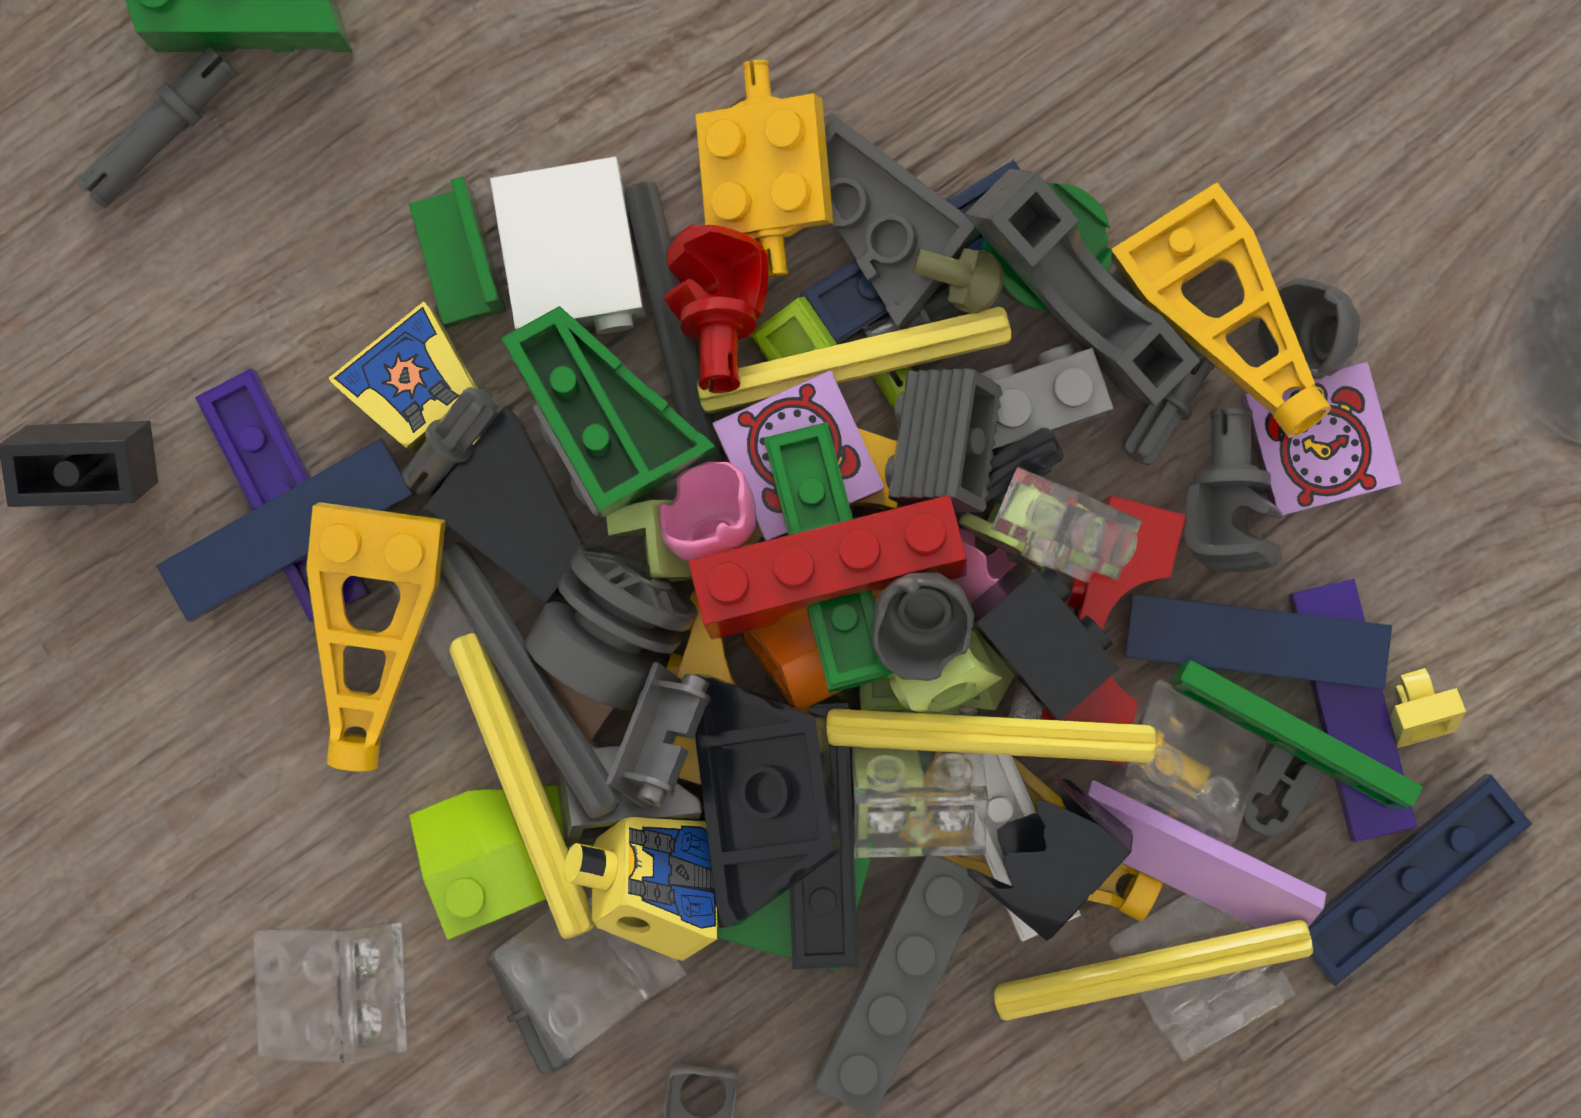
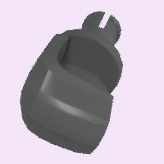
(1226, 498)

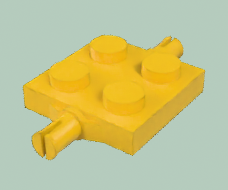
(765, 165)

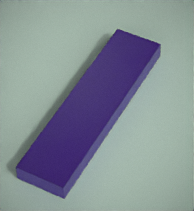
(262, 459)
(1356, 718)

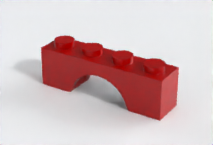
(1152, 561)
(781, 575)

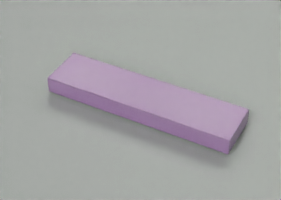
(1209, 867)

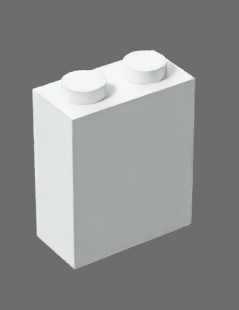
(569, 245)

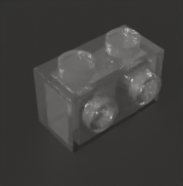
(1066, 527)

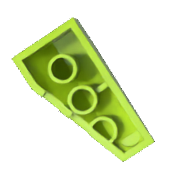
(476, 858)

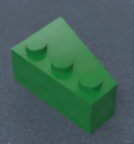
(239, 25)
(603, 416)

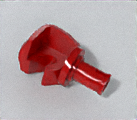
(719, 296)

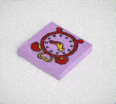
(795, 408)
(1336, 457)

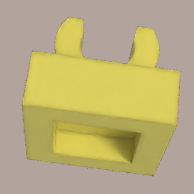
(1422, 712)

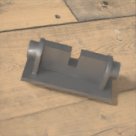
(647, 759)

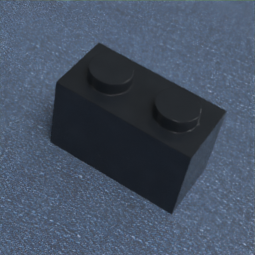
(78, 464)
(1042, 638)

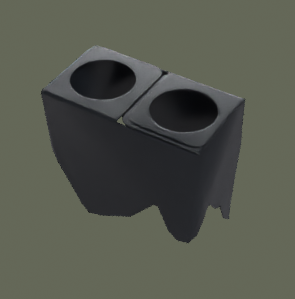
(1057, 859)

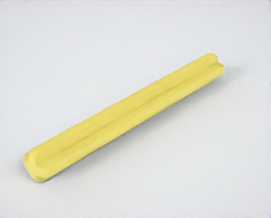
(866, 357)
(991, 735)
(521, 784)
(1153, 970)

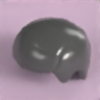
(1322, 322)
(921, 625)

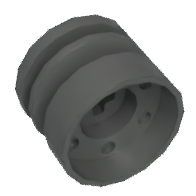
(609, 627)

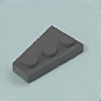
(887, 218)

